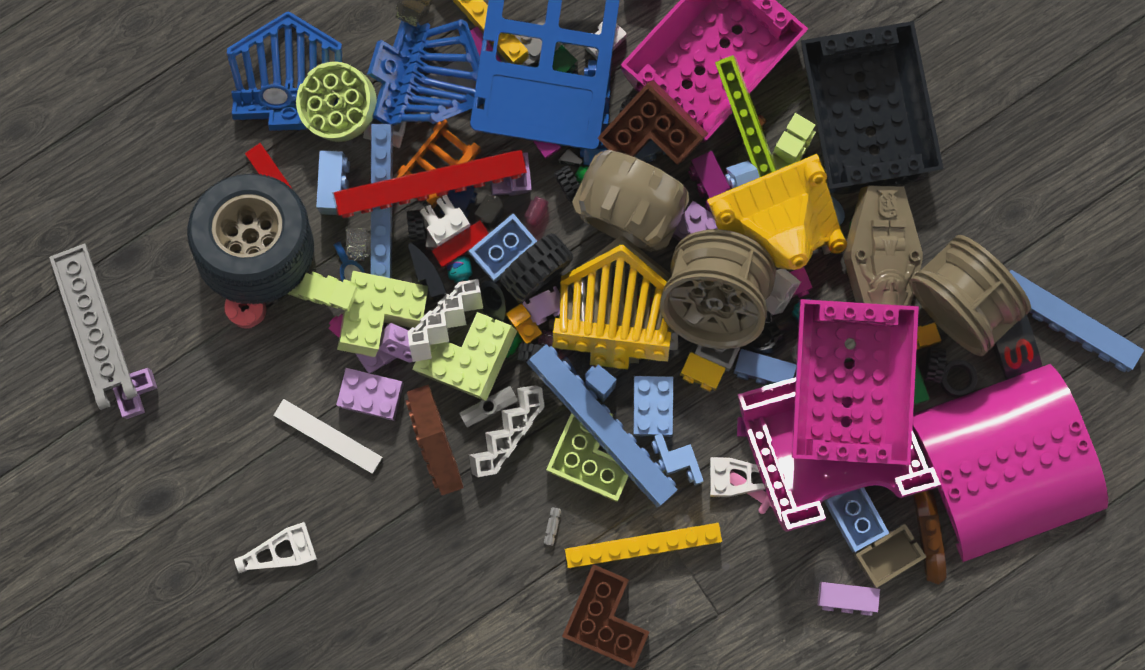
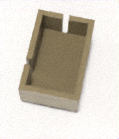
(889, 556)

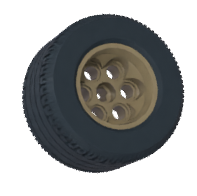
(258, 271)

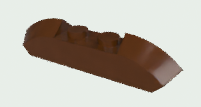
(930, 536)

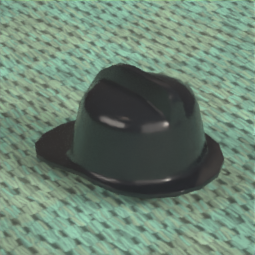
(494, 299)

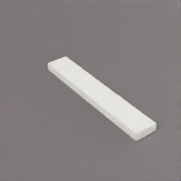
(328, 436)

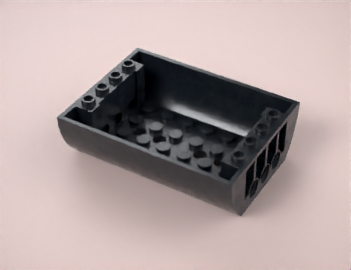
(895, 107)

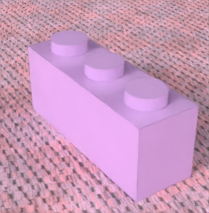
(848, 598)

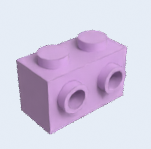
(395, 342)

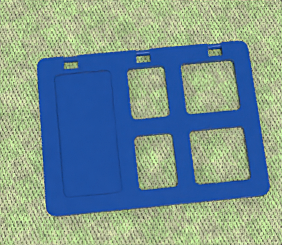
(538, 100)

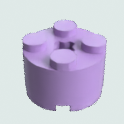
(544, 305)

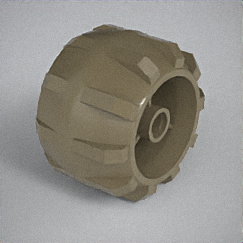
(631, 200)

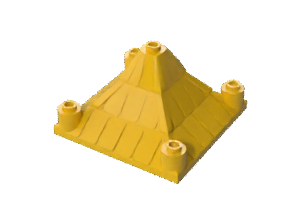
(784, 213)

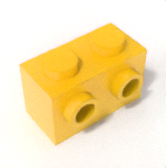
(702, 371)

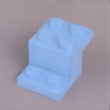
(677, 460)

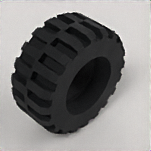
(536, 267)

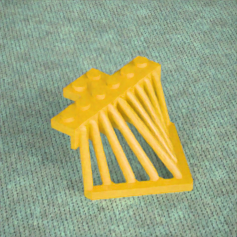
(611, 343)

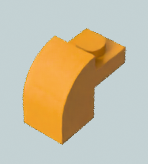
(522, 322)
(927, 336)

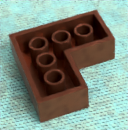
(655, 117)
(433, 440)
(594, 621)

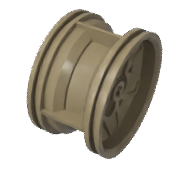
(718, 289)
(970, 295)

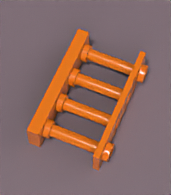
(469, 152)

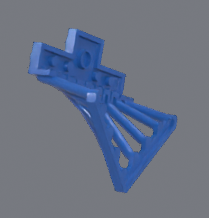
(400, 70)
(246, 102)

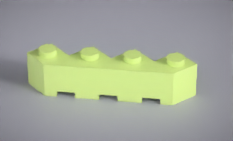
(326, 291)

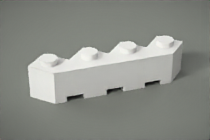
(446, 315)
(515, 424)

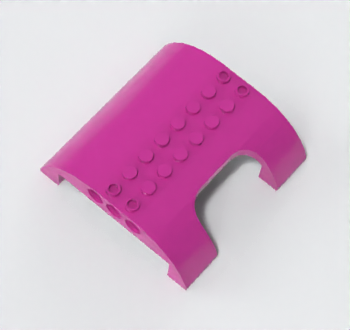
(801, 485)

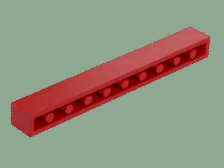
(429, 182)

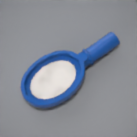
(276, 96)
(347, 266)

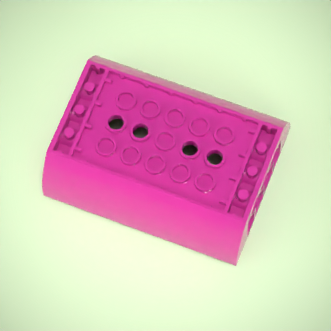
(691, 39)
(877, 384)

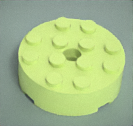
(351, 113)

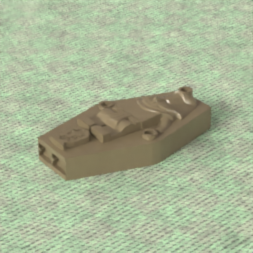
(882, 247)

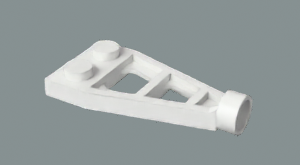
(720, 477)
(300, 543)

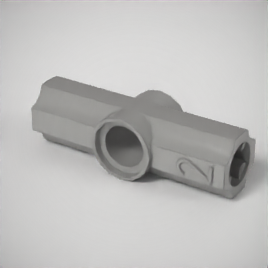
(476, 412)

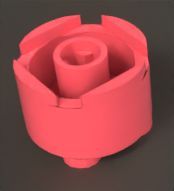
(246, 318)

